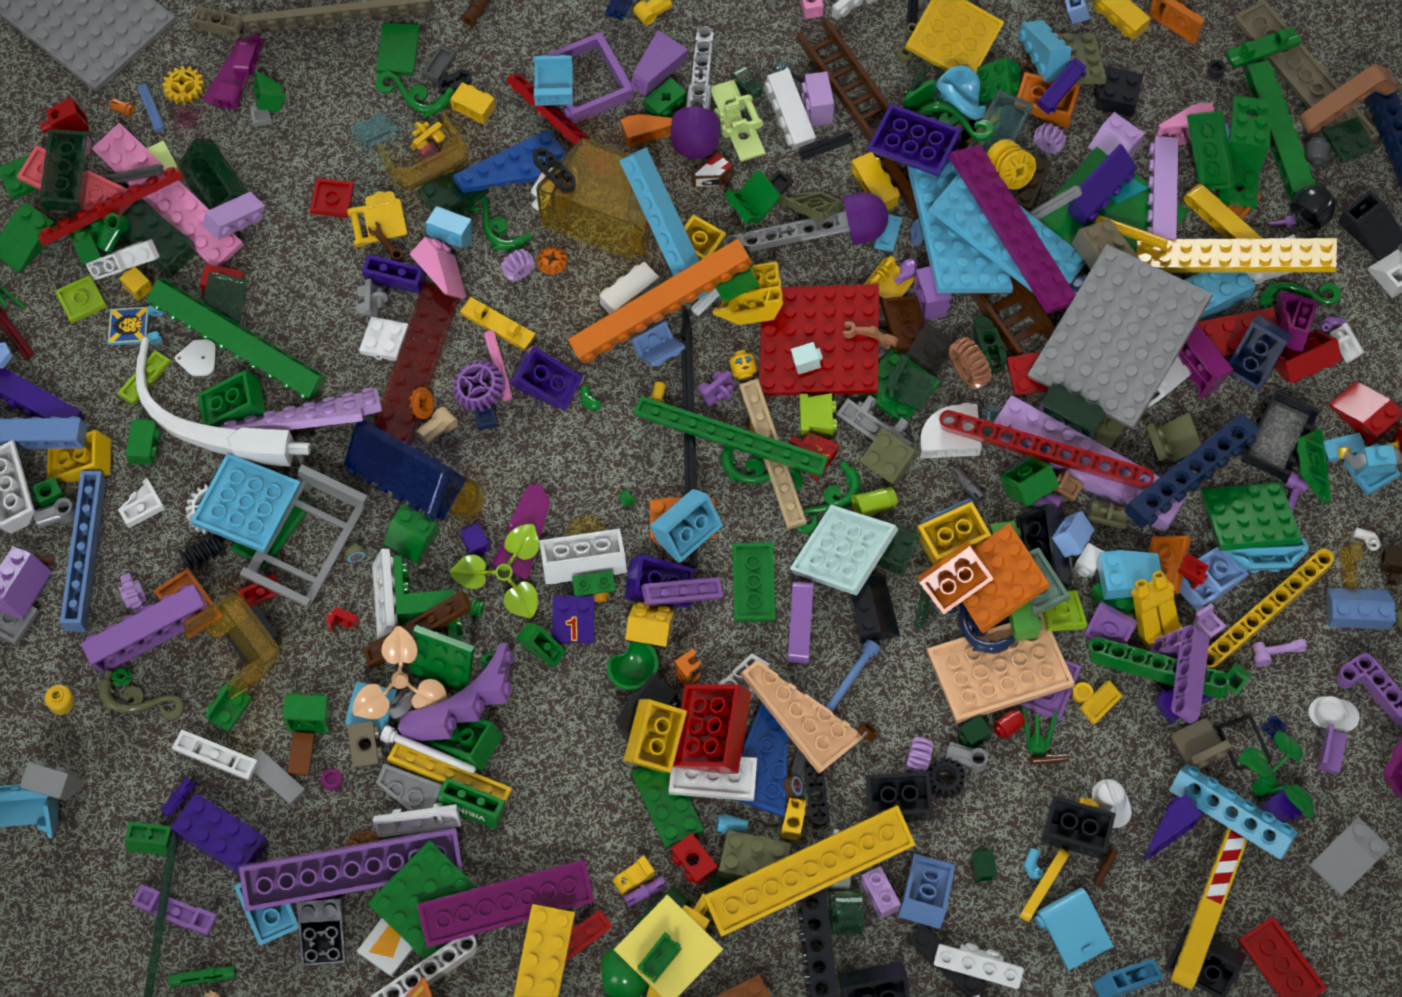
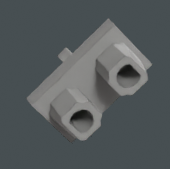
(373, 299)

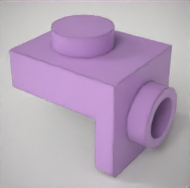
(1208, 622)

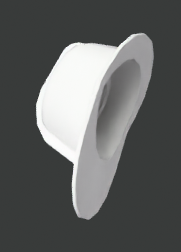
(1334, 711)
(1113, 798)

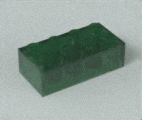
(65, 170)
(171, 244)

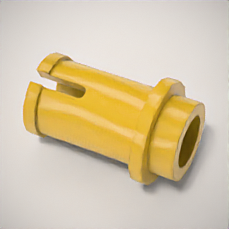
(658, 392)

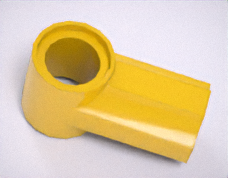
(648, 11)

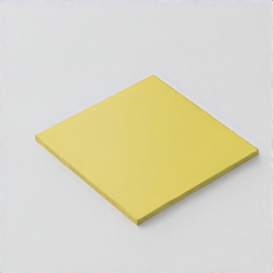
(696, 953)

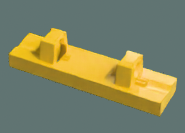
(501, 325)

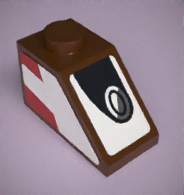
(713, 172)

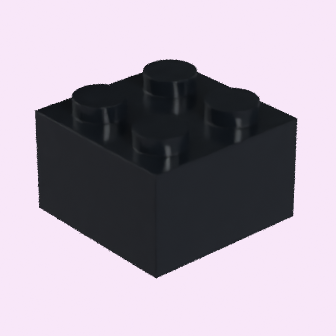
(1119, 91)

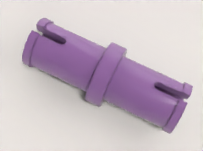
(645, 891)

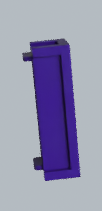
(1061, 86)

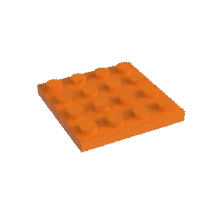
(1014, 582)

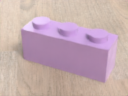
(233, 215)

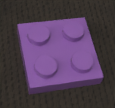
(1111, 625)

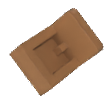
(1068, 487)

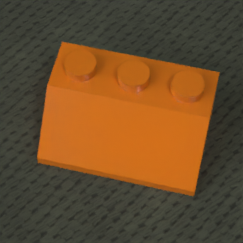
(955, 577)

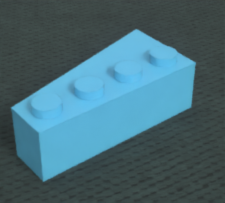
(1045, 49)

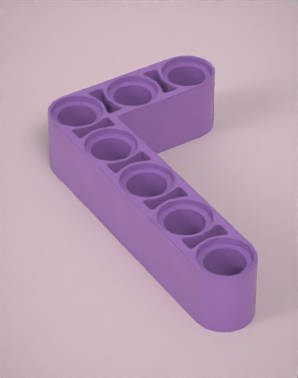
(1191, 650)

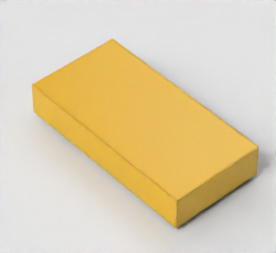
(1101, 702)

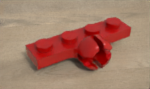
(587, 932)

